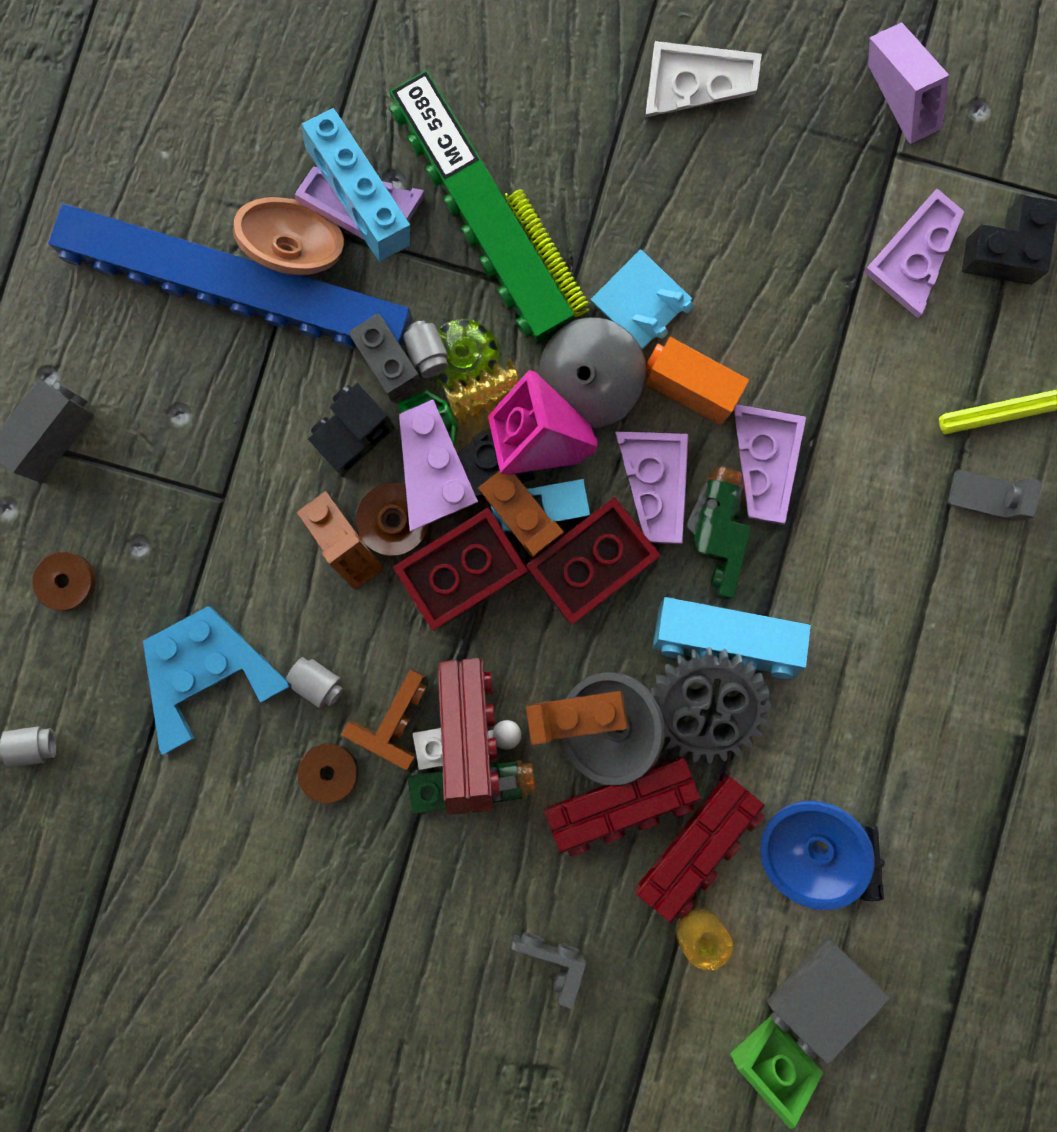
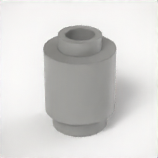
(425, 349)
(314, 682)
(27, 746)

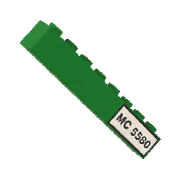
(481, 208)

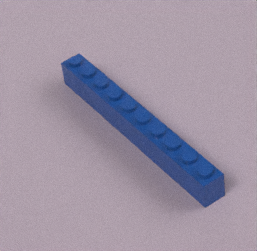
(218, 277)

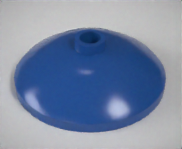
(812, 874)

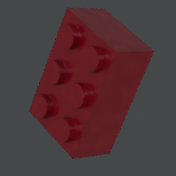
(592, 561)
(460, 570)

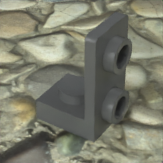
(385, 357)
(995, 496)
(566, 981)

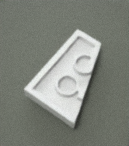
(698, 76)

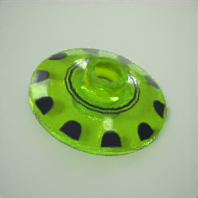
(481, 346)

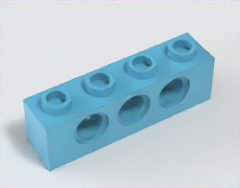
(356, 184)

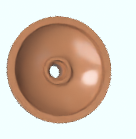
(287, 236)

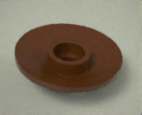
(373, 516)

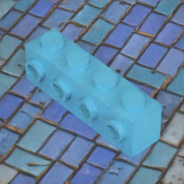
(765, 641)

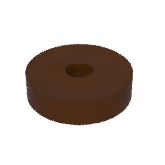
(47, 581)
(311, 777)

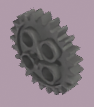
(743, 712)

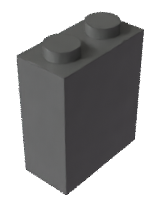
(42, 429)
(826, 1002)

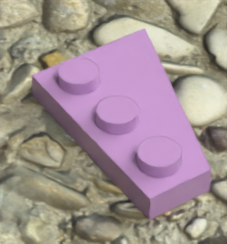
(319, 197)
(914, 255)
(768, 458)
(431, 468)
(658, 481)

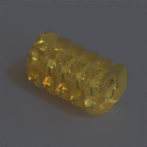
(481, 393)
(711, 952)

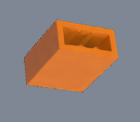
(694, 380)

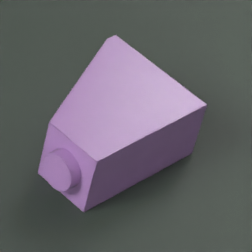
(909, 81)

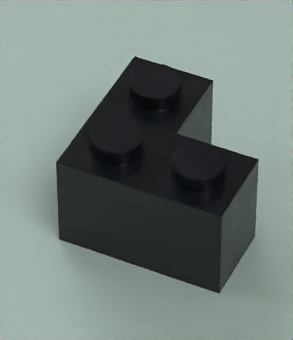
(1020, 249)
(352, 431)

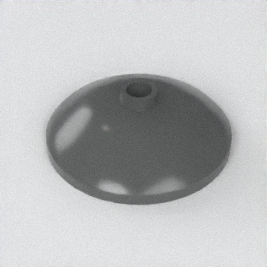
(614, 364)
(618, 755)

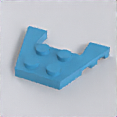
(194, 658)

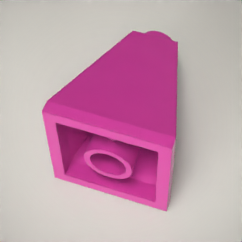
(538, 429)

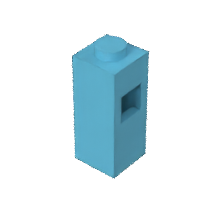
(560, 501)

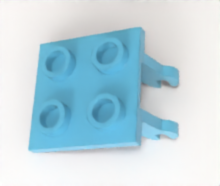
(642, 299)

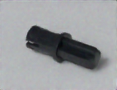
(875, 888)

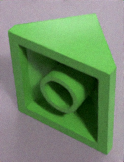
(778, 1070)

